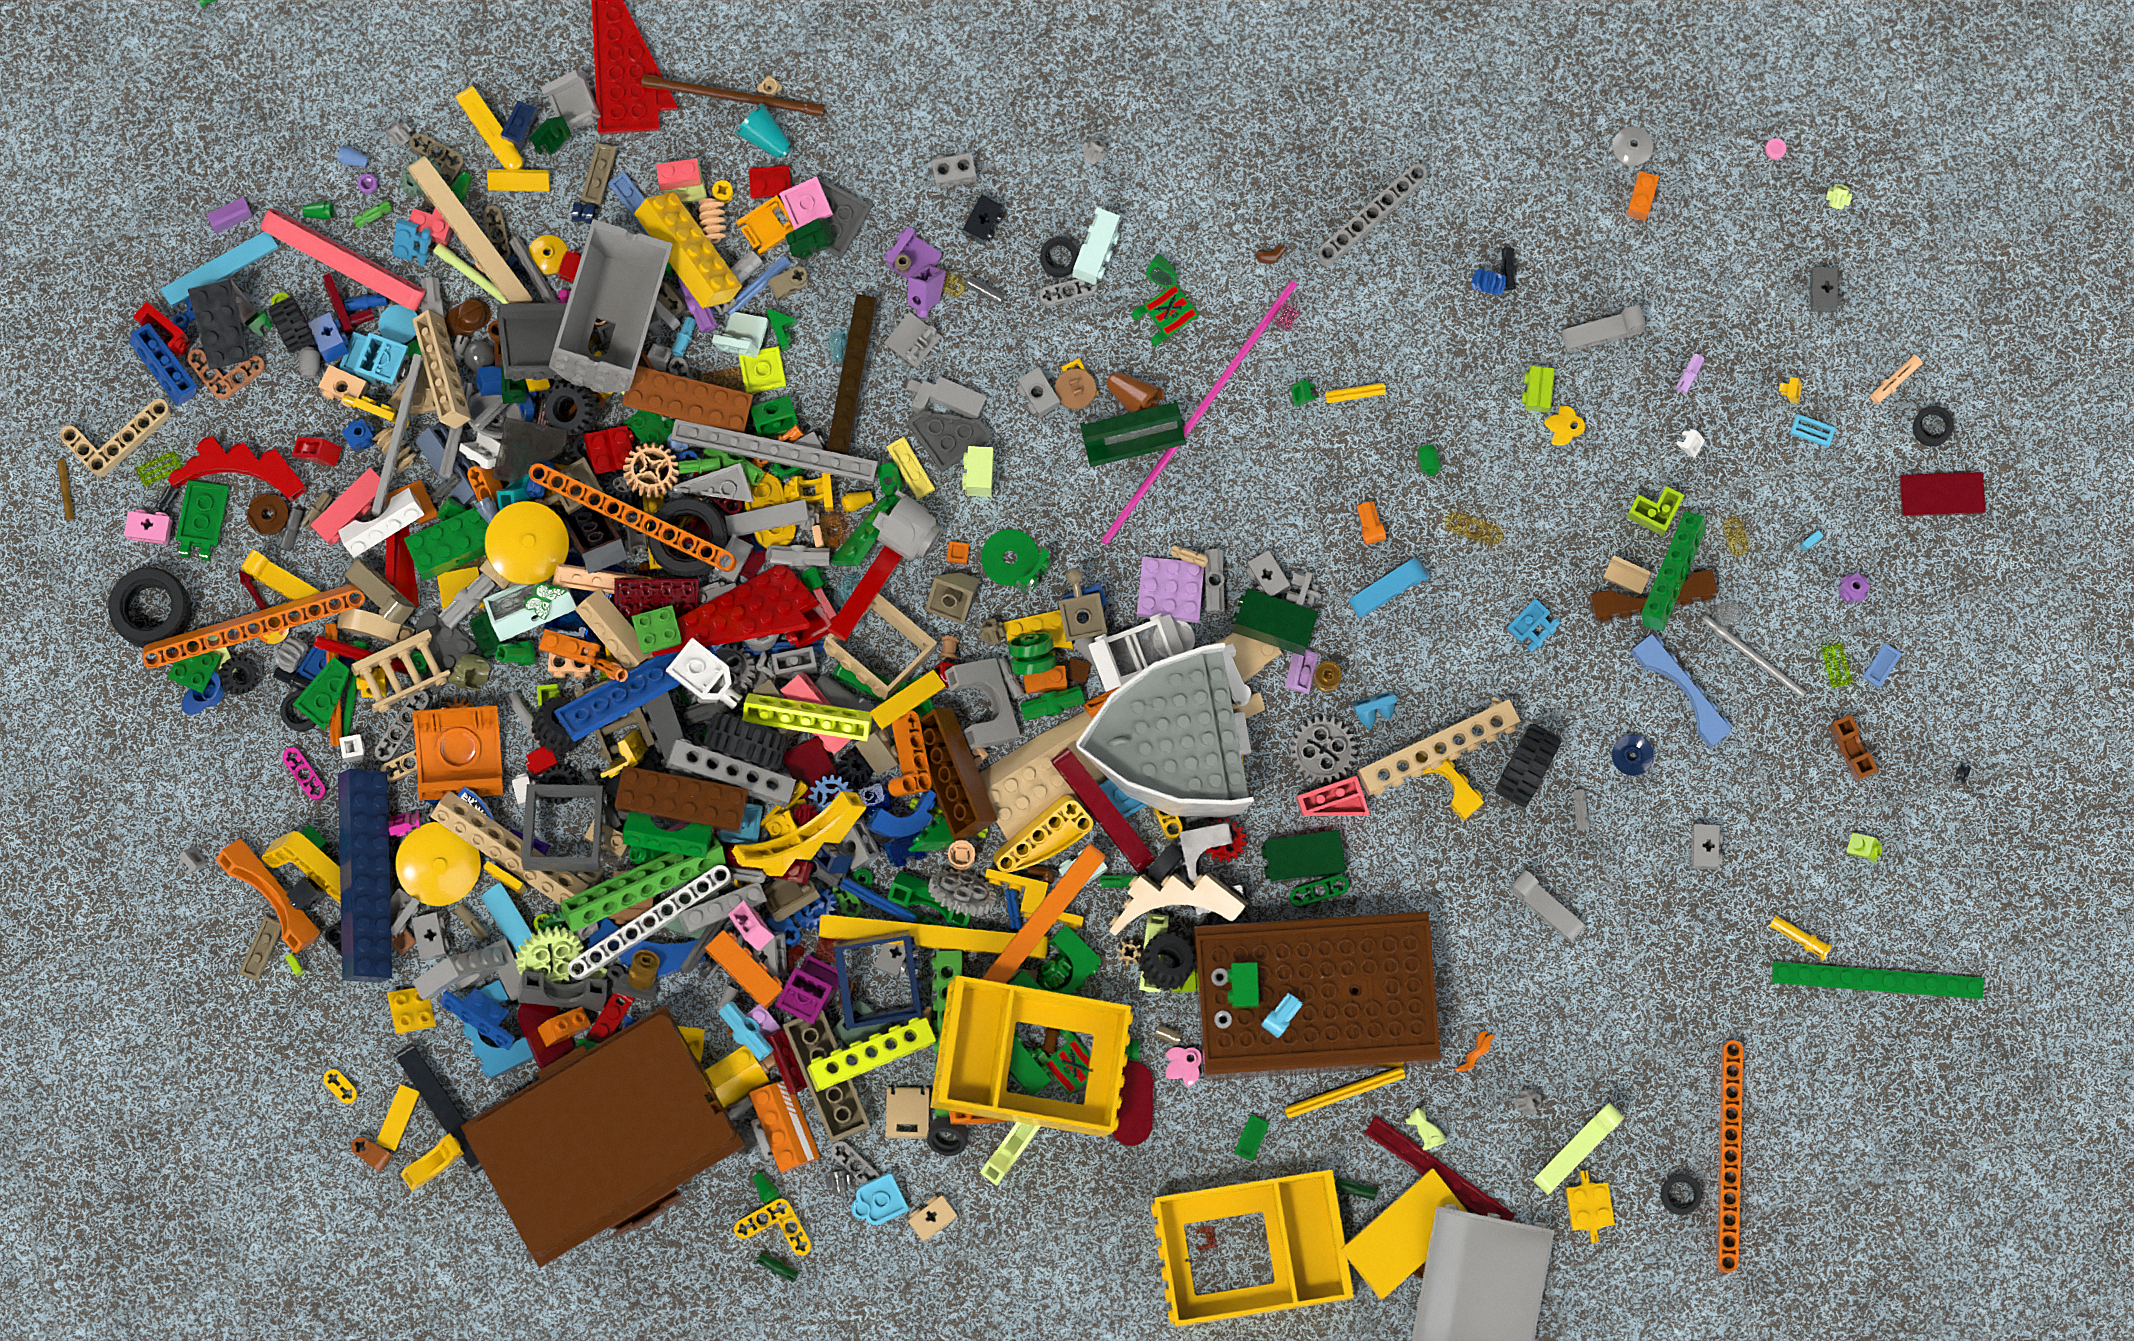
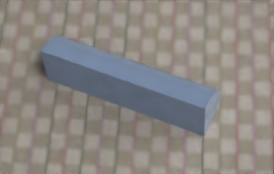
(433, 445)

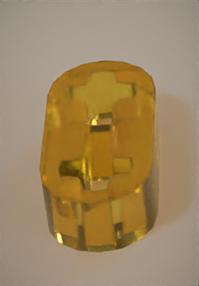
(951, 279)
(1740, 535)

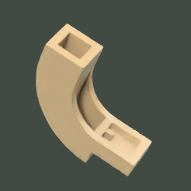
(373, 625)

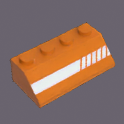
(784, 1126)

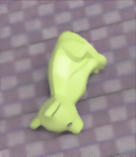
(1429, 1132)

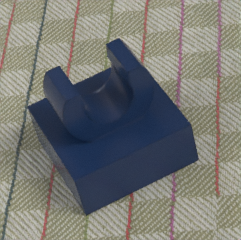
(514, 265)

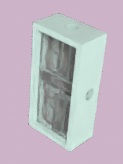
(510, 615)

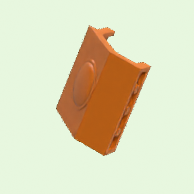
(458, 751)

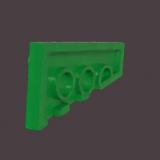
(861, 540)

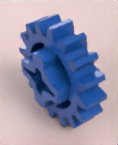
(816, 909)

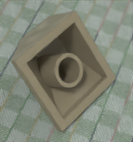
(952, 596)

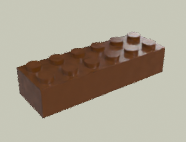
(955, 775)
(681, 799)

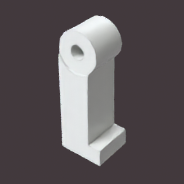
(1238, 690)

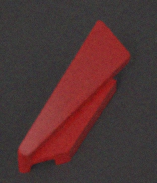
(400, 566)

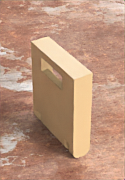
(907, 1108)

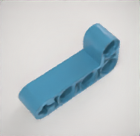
(1389, 587)

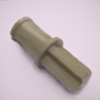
(317, 509)
(471, 922)

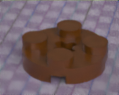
(256, 513)

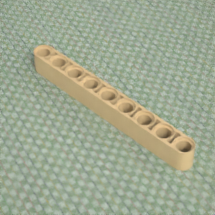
(468, 232)

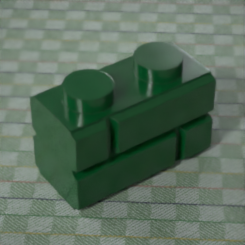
(810, 238)

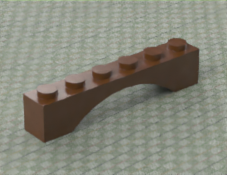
(1611, 604)

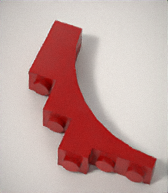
(239, 460)

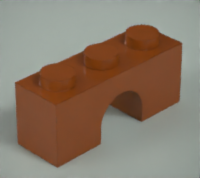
(1848, 741)

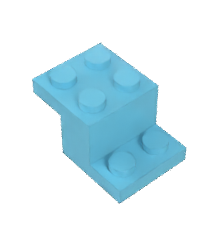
(374, 358)

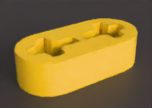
(336, 1090)

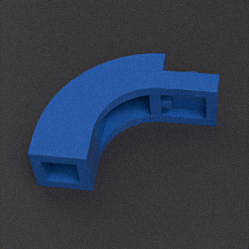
(489, 383)
(893, 827)

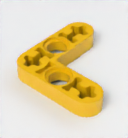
(782, 1220)

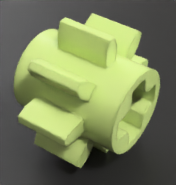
(1839, 196)

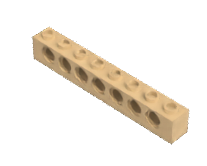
(1504, 712)
(502, 847)

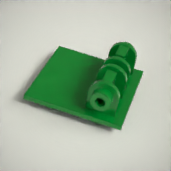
(650, 427)
(194, 671)

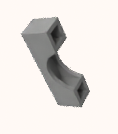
(719, 908)

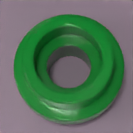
(869, 879)

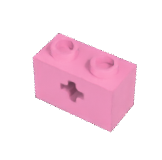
(157, 534)
(751, 925)

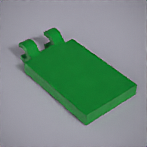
(201, 518)

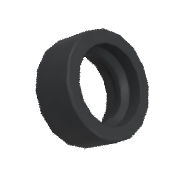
(1058, 241)
(1943, 414)
(284, 713)
(1166, 863)
(946, 1147)
(1695, 1187)

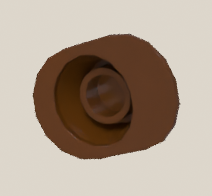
(467, 317)

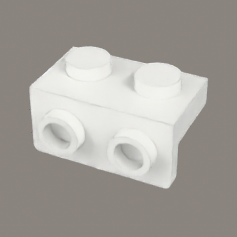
(483, 450)

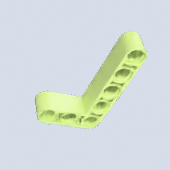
(1578, 1148)

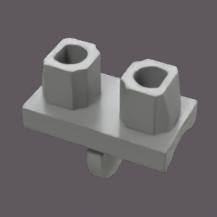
(1303, 581)

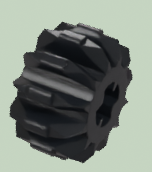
(853, 768)

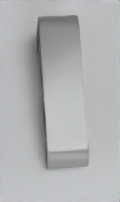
(1605, 330)
(1546, 907)

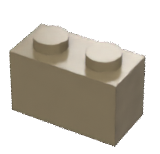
(879, 750)

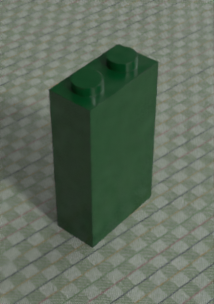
(1274, 621)
(1303, 857)

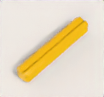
(1355, 392)
(798, 790)

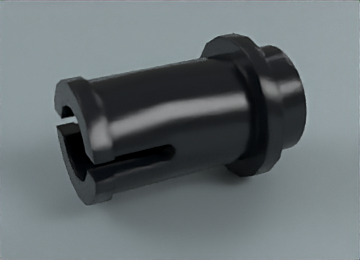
(166, 499)

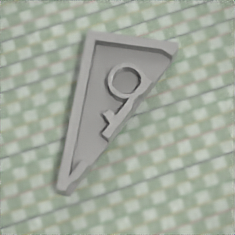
(724, 483)

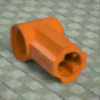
(1372, 528)

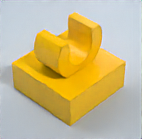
(1791, 390)

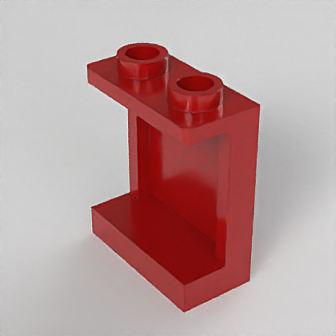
(148, 314)
(819, 619)

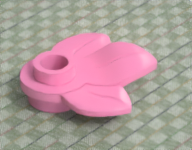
(1180, 1065)

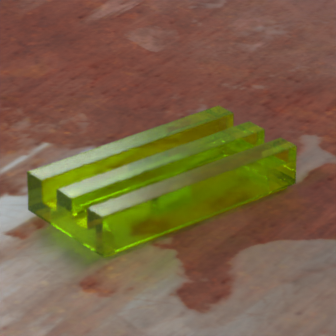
(156, 461)
(1840, 683)

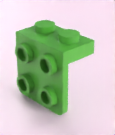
(657, 629)

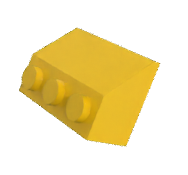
(736, 1076)

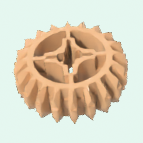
(644, 474)

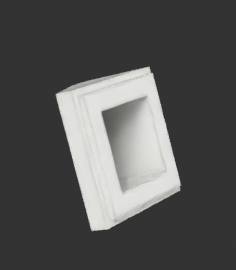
(659, 357)

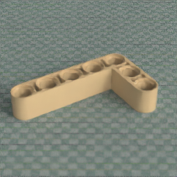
(118, 439)

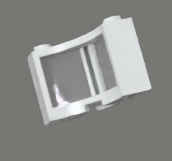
(1134, 650)

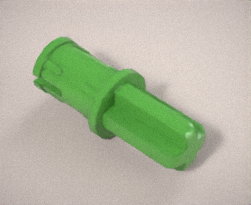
(699, 465)

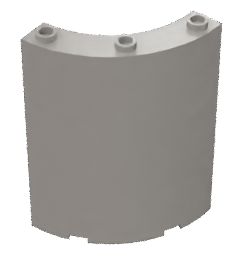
(1482, 1278)

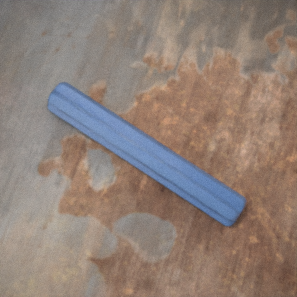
(759, 283)

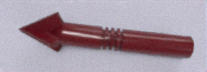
(245, 579)

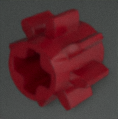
(804, 814)

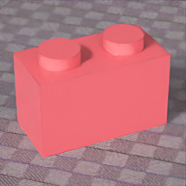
(678, 174)

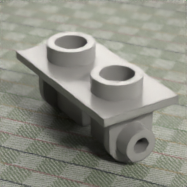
(635, 541)

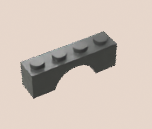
(537, 989)

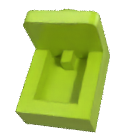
(1864, 847)

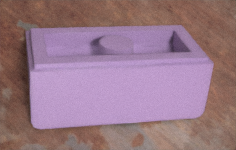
(1301, 672)

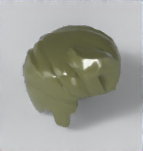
(470, 672)

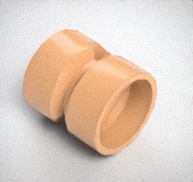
(961, 855)

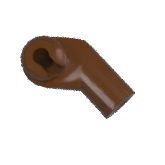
(1270, 257)
(1038, 871)

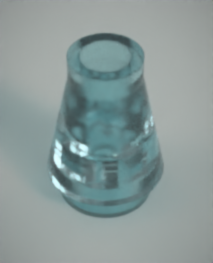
(837, 346)

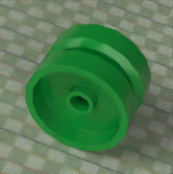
(1032, 653)

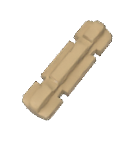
(1189, 555)

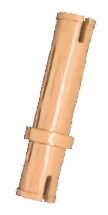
(1908, 368)

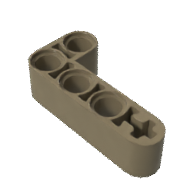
(393, 604)

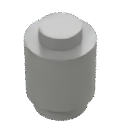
(309, 363)

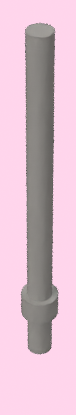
(1722, 631)

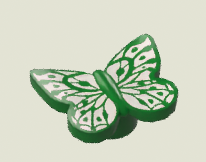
(541, 598)

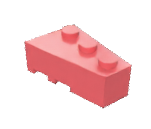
(1335, 799)

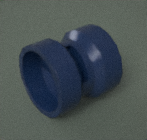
(583, 212)

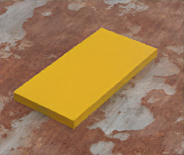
(1400, 1235)

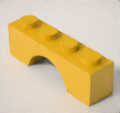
(1465, 799)

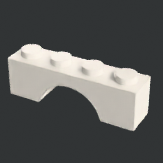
(361, 536)

